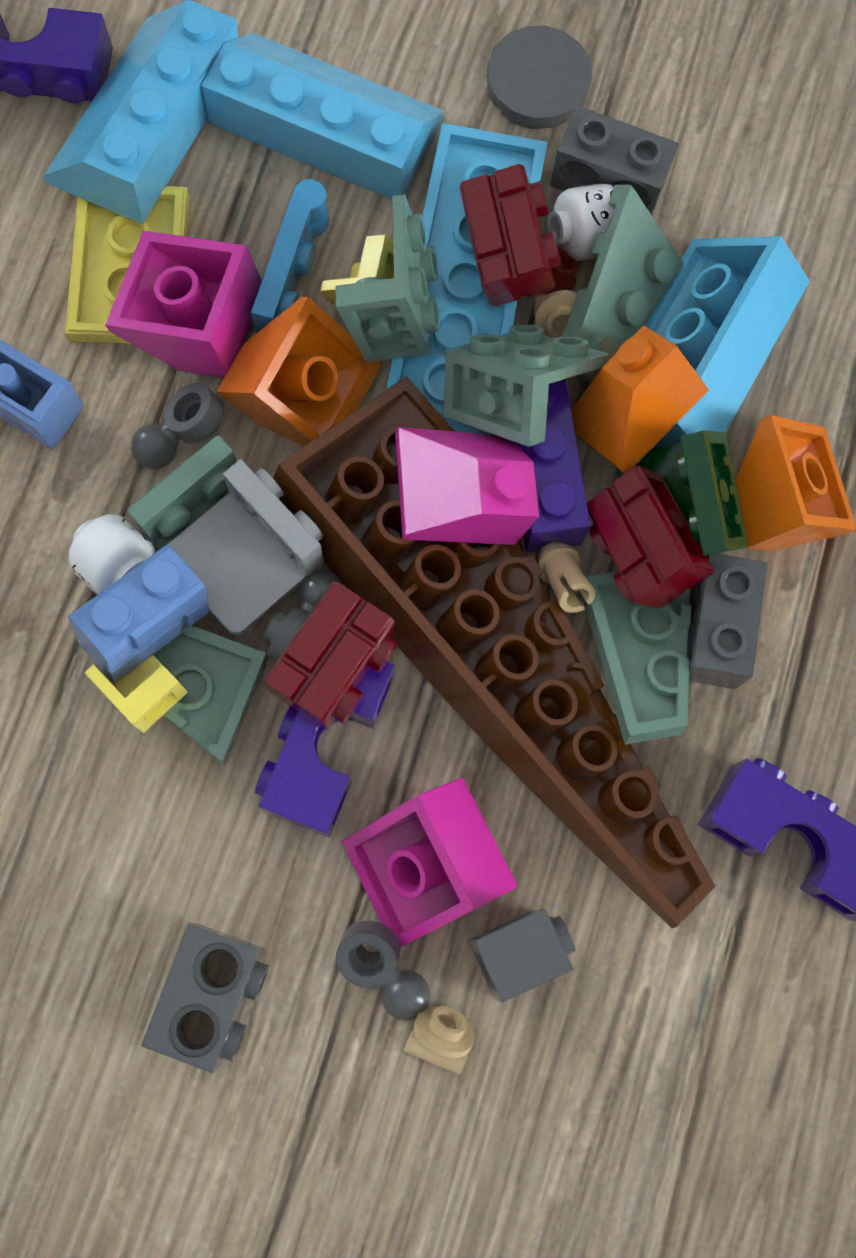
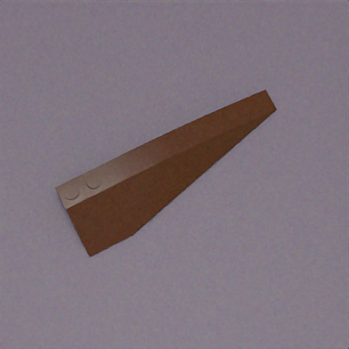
(492, 650)

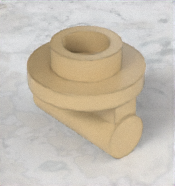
(553, 311)
(441, 1038)

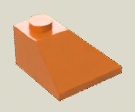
(299, 374)
(636, 399)
(791, 487)

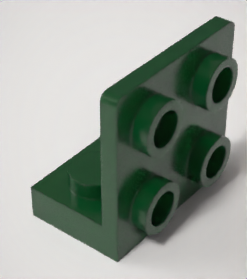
(704, 487)

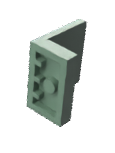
(395, 314)
(506, 378)
(184, 494)

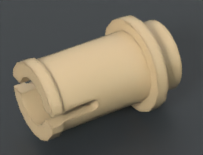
(562, 570)

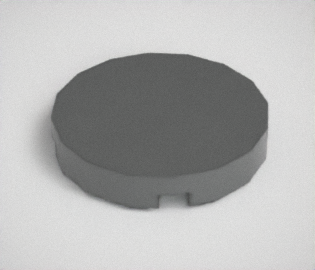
(538, 76)

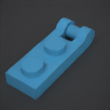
(292, 252)

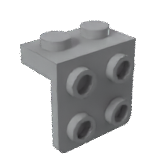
(249, 549)

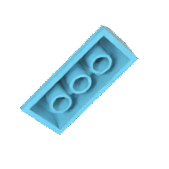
(144, 113)
(319, 114)
(726, 318)

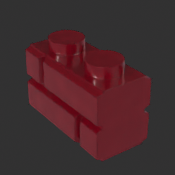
(508, 236)
(647, 539)
(332, 656)

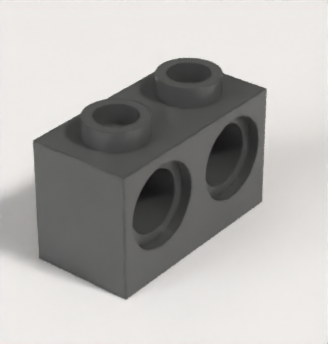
(612, 153)
(726, 622)
(523, 953)
(191, 989)

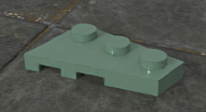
(627, 280)
(642, 660)
(219, 686)

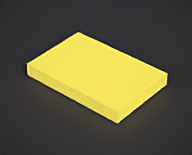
(102, 255)

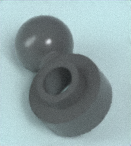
(189, 416)
(284, 625)
(404, 991)

